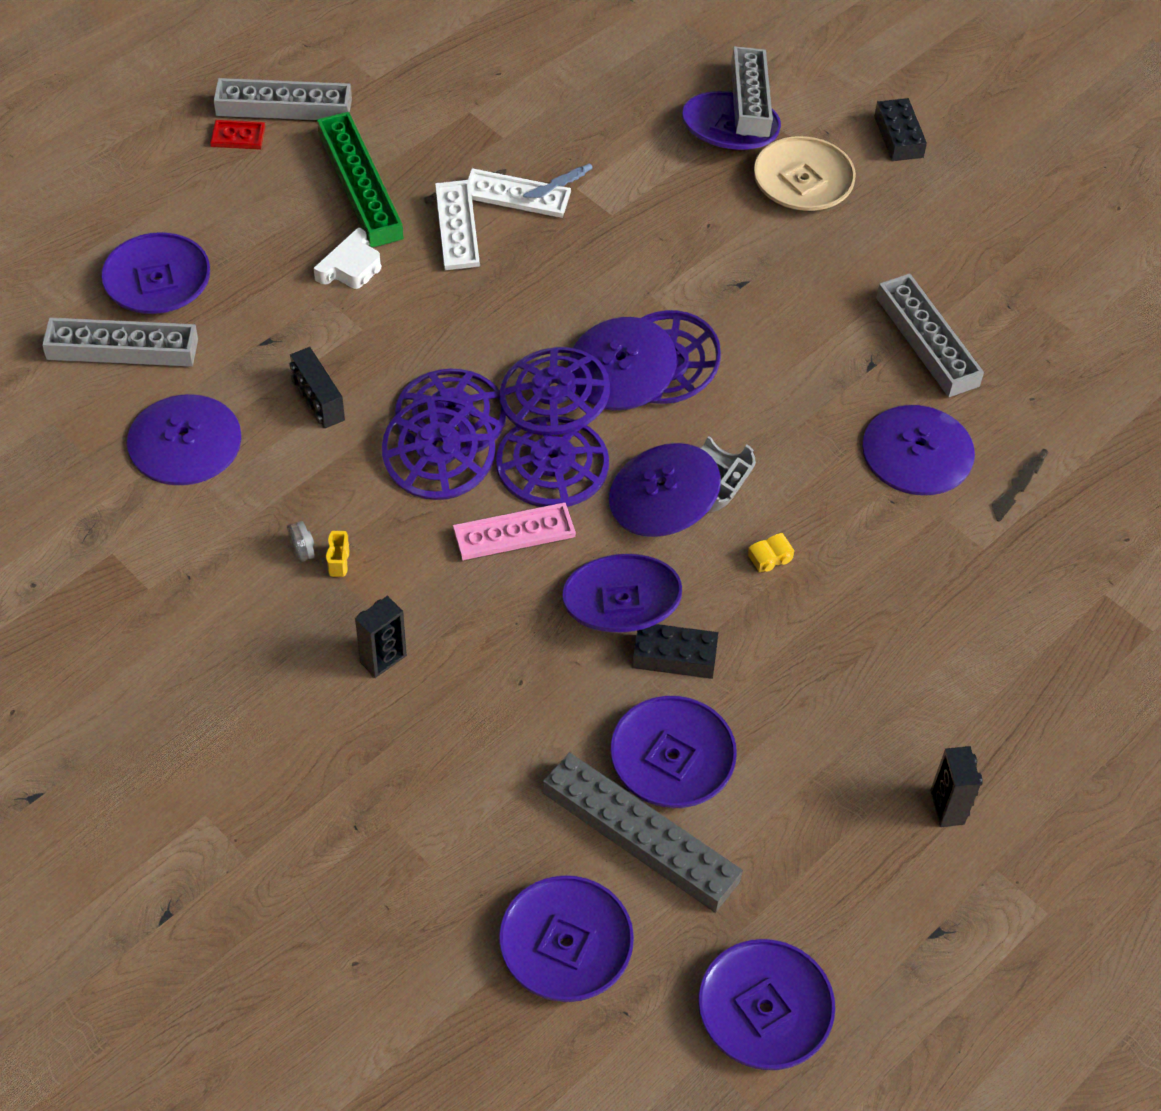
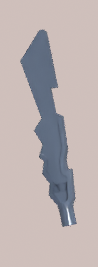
(562, 180)

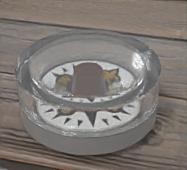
(300, 541)

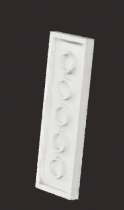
(509, 192)
(457, 225)

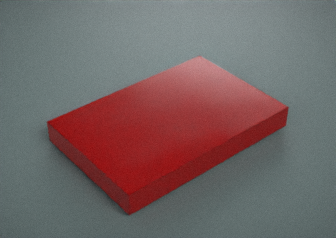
(238, 134)

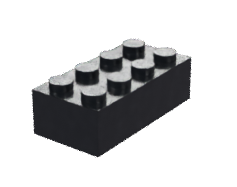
(900, 129)
(317, 387)
(381, 636)
(676, 650)
(955, 786)

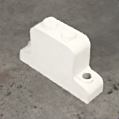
(350, 262)

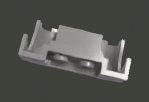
(733, 471)

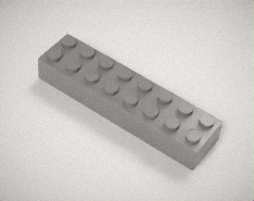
(751, 92)
(281, 99)
(929, 335)
(120, 342)

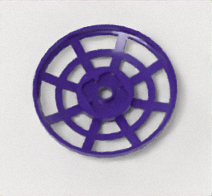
(682, 353)
(457, 393)
(555, 394)
(438, 455)
(554, 466)

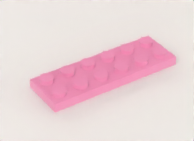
(514, 531)

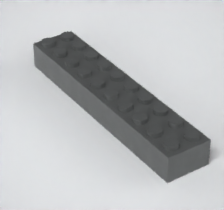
(642, 832)

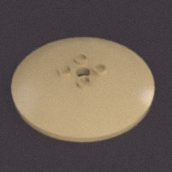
(823, 164)

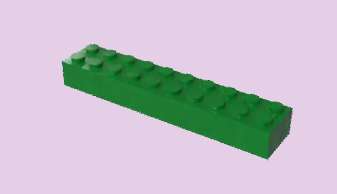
(360, 179)

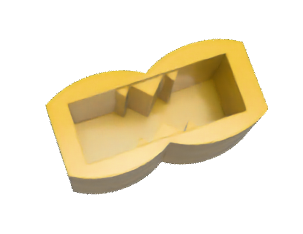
(771, 552)
(337, 553)

